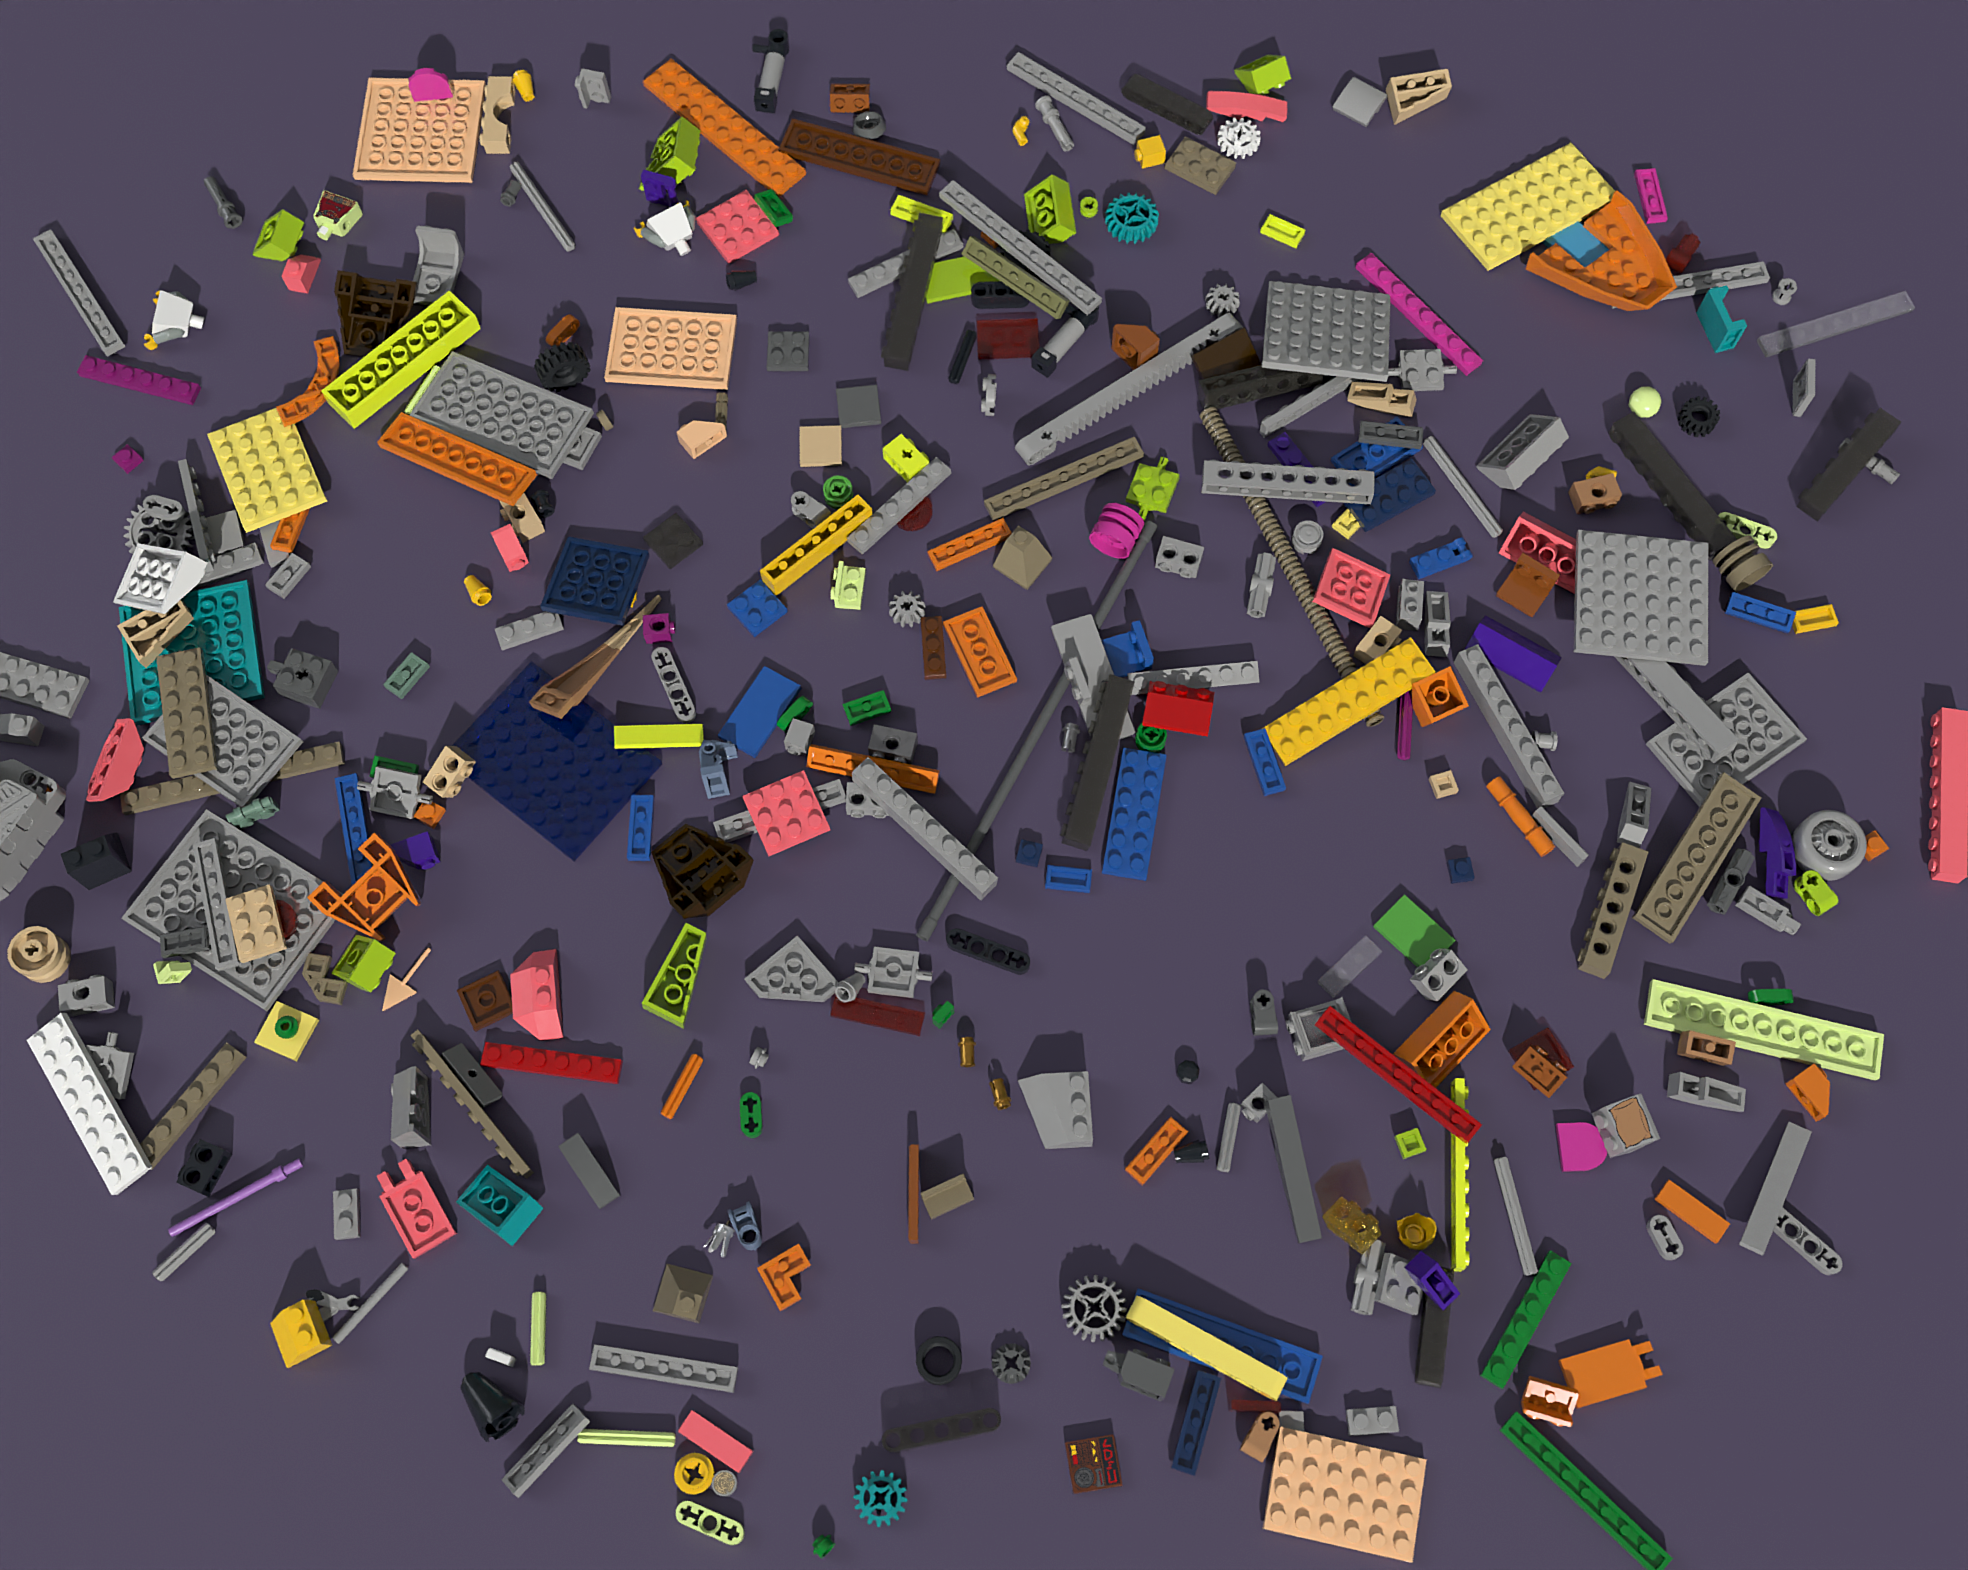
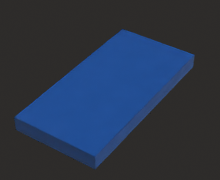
(1373, 456)
(759, 711)

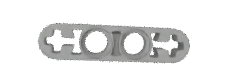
(672, 685)
(1797, 1243)

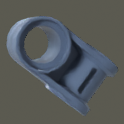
(745, 1222)

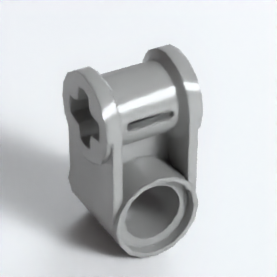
(811, 512)

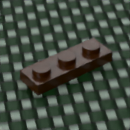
(933, 647)

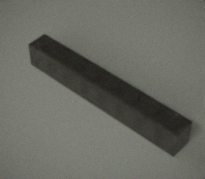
(913, 291)
(1670, 484)
(1097, 762)

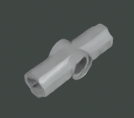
(1261, 585)
(1367, 1278)

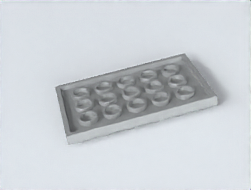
(1762, 732)
(246, 744)

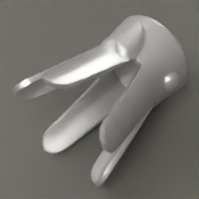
(720, 1231)

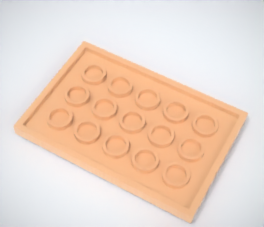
(671, 348)
(1345, 1494)

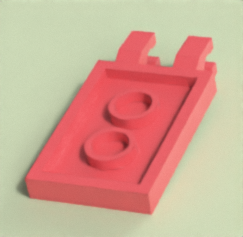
(415, 1210)

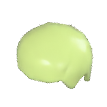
(1645, 402)

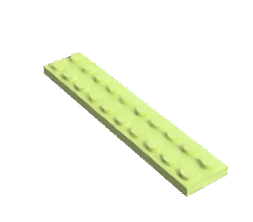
(1765, 1029)

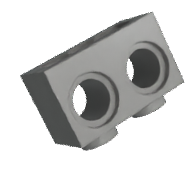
(1181, 552)
(1409, 604)
(867, 807)
(1441, 978)

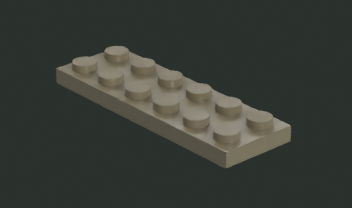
(186, 713)

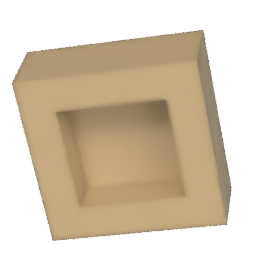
(1443, 784)

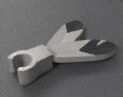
(330, 1303)

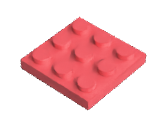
(737, 226)
(1351, 588)
(786, 813)

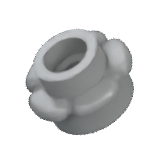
(759, 1057)

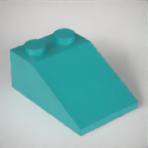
(500, 1205)

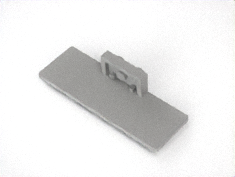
(1085, 665)

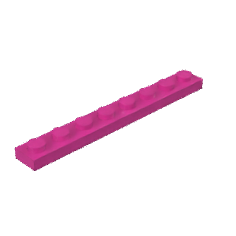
(1419, 314)

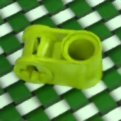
(1816, 894)

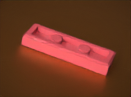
(715, 1441)

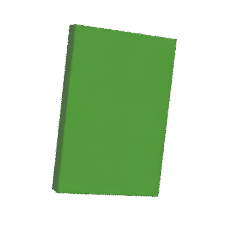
(1412, 931)

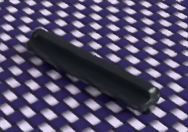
(962, 356)

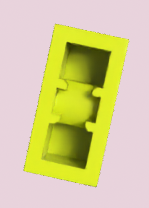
(904, 457)

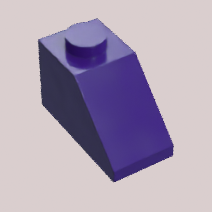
(417, 851)
(1432, 1280)

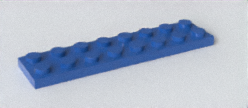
(1294, 1362)

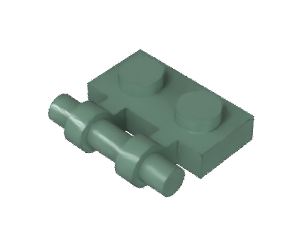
(259, 809)

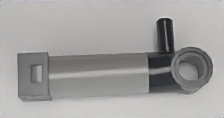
(765, 96)
(1046, 358)

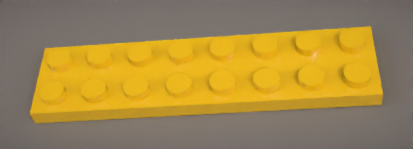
(1348, 701)

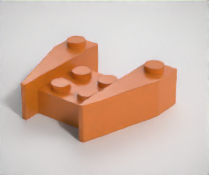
(373, 895)

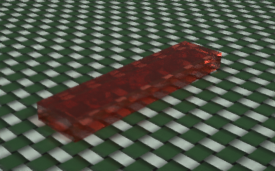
(879, 1015)

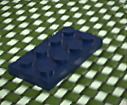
(1393, 494)

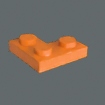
(778, 1272)

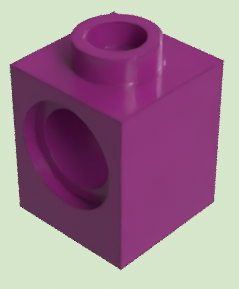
(651, 622)

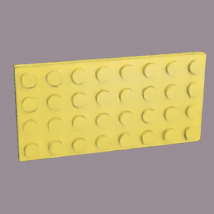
(1528, 206)

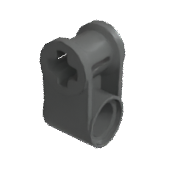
(1263, 1017)

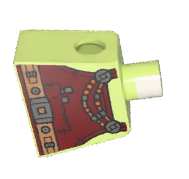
(335, 215)

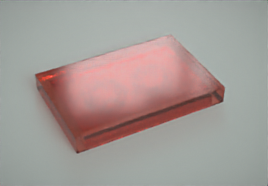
(1007, 338)

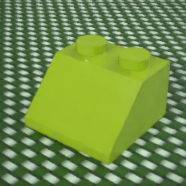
(1264, 74)
(279, 237)
(364, 963)

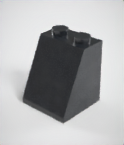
(97, 861)

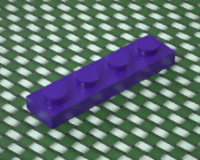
(1289, 455)

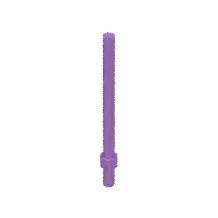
(278, 1174)

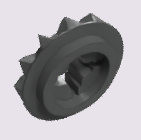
(1012, 1375)

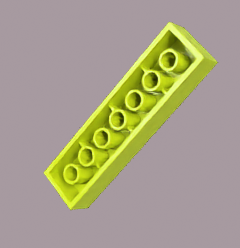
(401, 359)

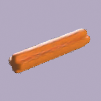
(681, 1086)

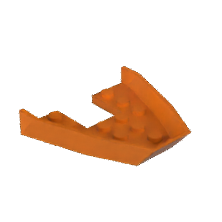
(1626, 276)

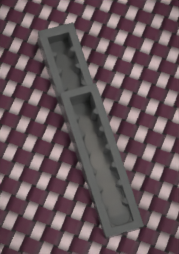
(1293, 1168)

